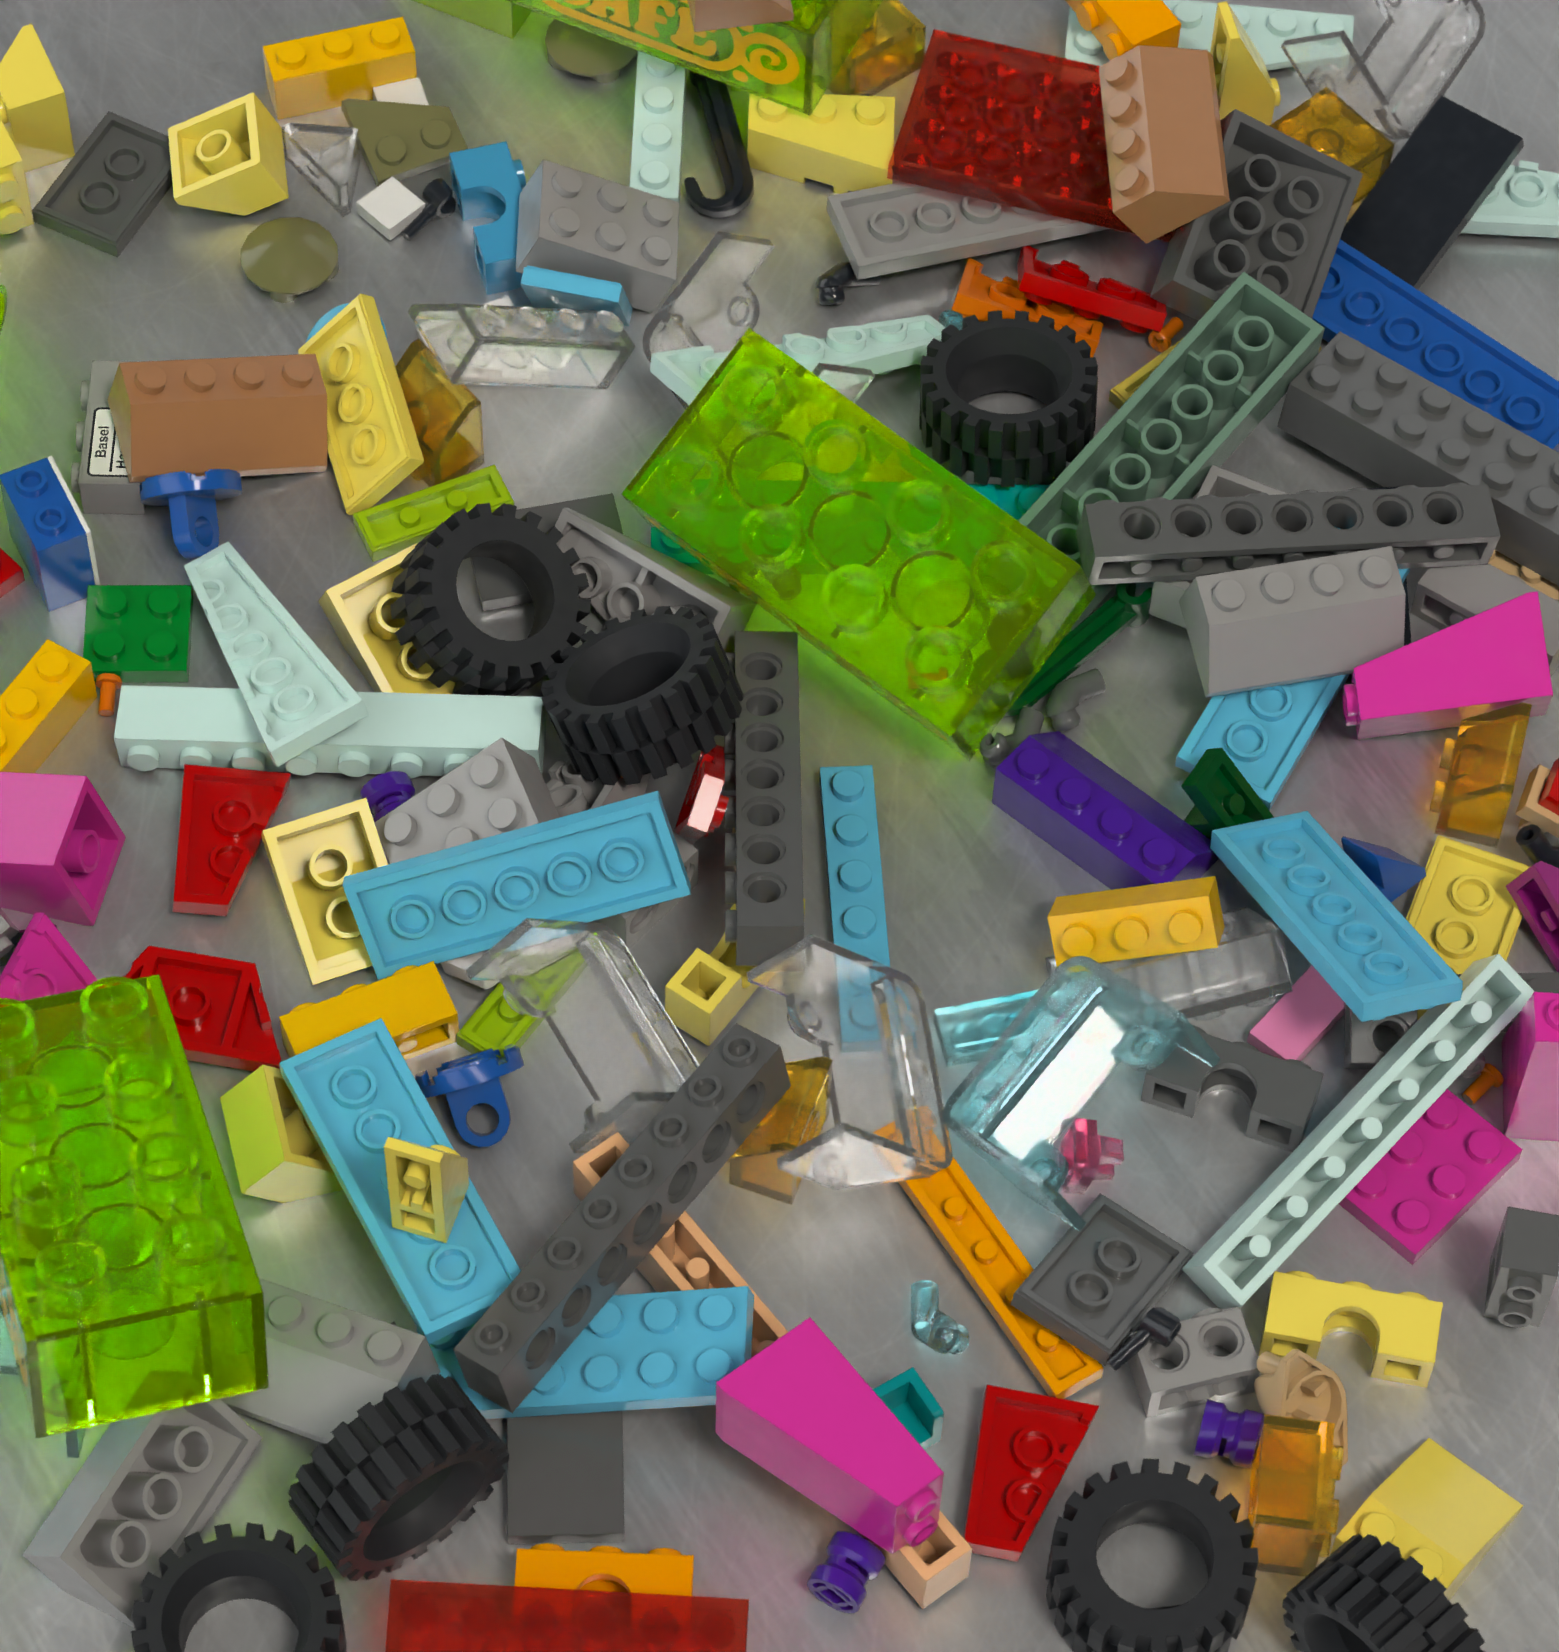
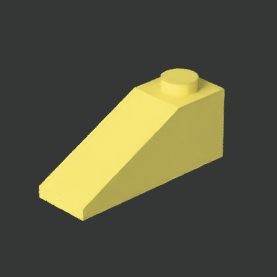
(1240, 70)
(425, 1187)

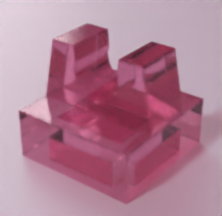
(1089, 1155)

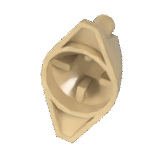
(1303, 1390)

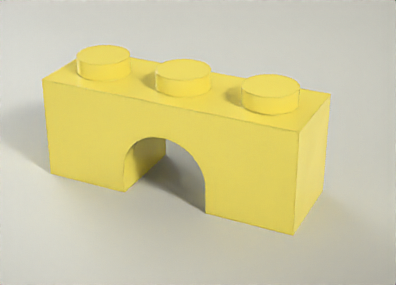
(708, 991)
(1397, 1327)

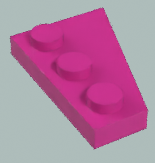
(43, 964)

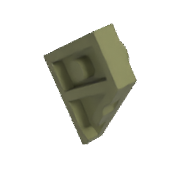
(403, 137)

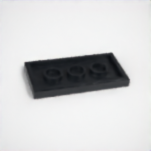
(1431, 190)

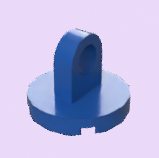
(192, 505)
(471, 1082)

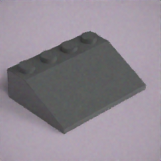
(1277, 226)

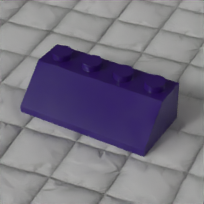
(1097, 815)

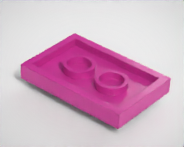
(1431, 1177)

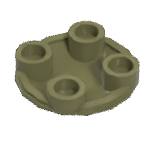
(586, 52)
(289, 257)

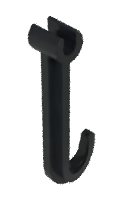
(728, 150)

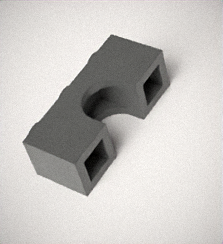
(1276, 1089)

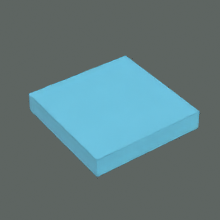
(564, 290)

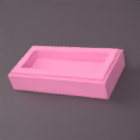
(1298, 1019)

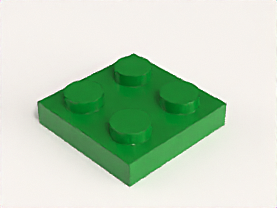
(139, 632)

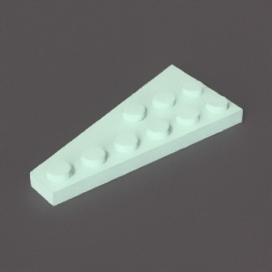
(1264, 26)

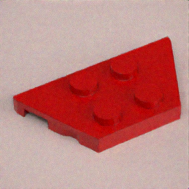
(214, 1007)

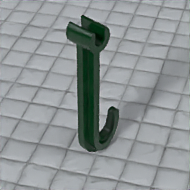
(1086, 640)

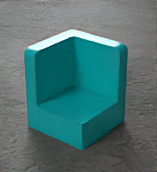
(913, 1406)

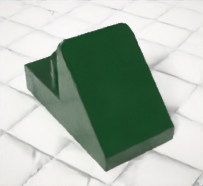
(1221, 795)

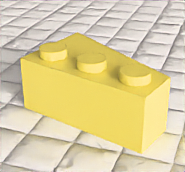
(840, 144)

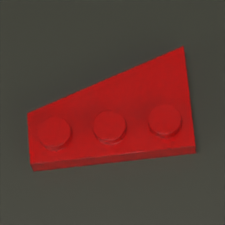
(1072, 287)
(703, 802)
(221, 833)
(1018, 1464)

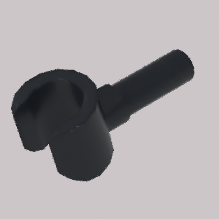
(440, 203)
(1158, 1325)

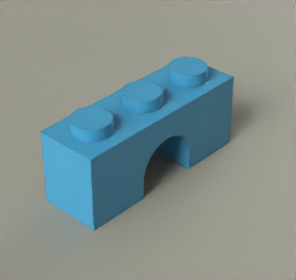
(490, 187)

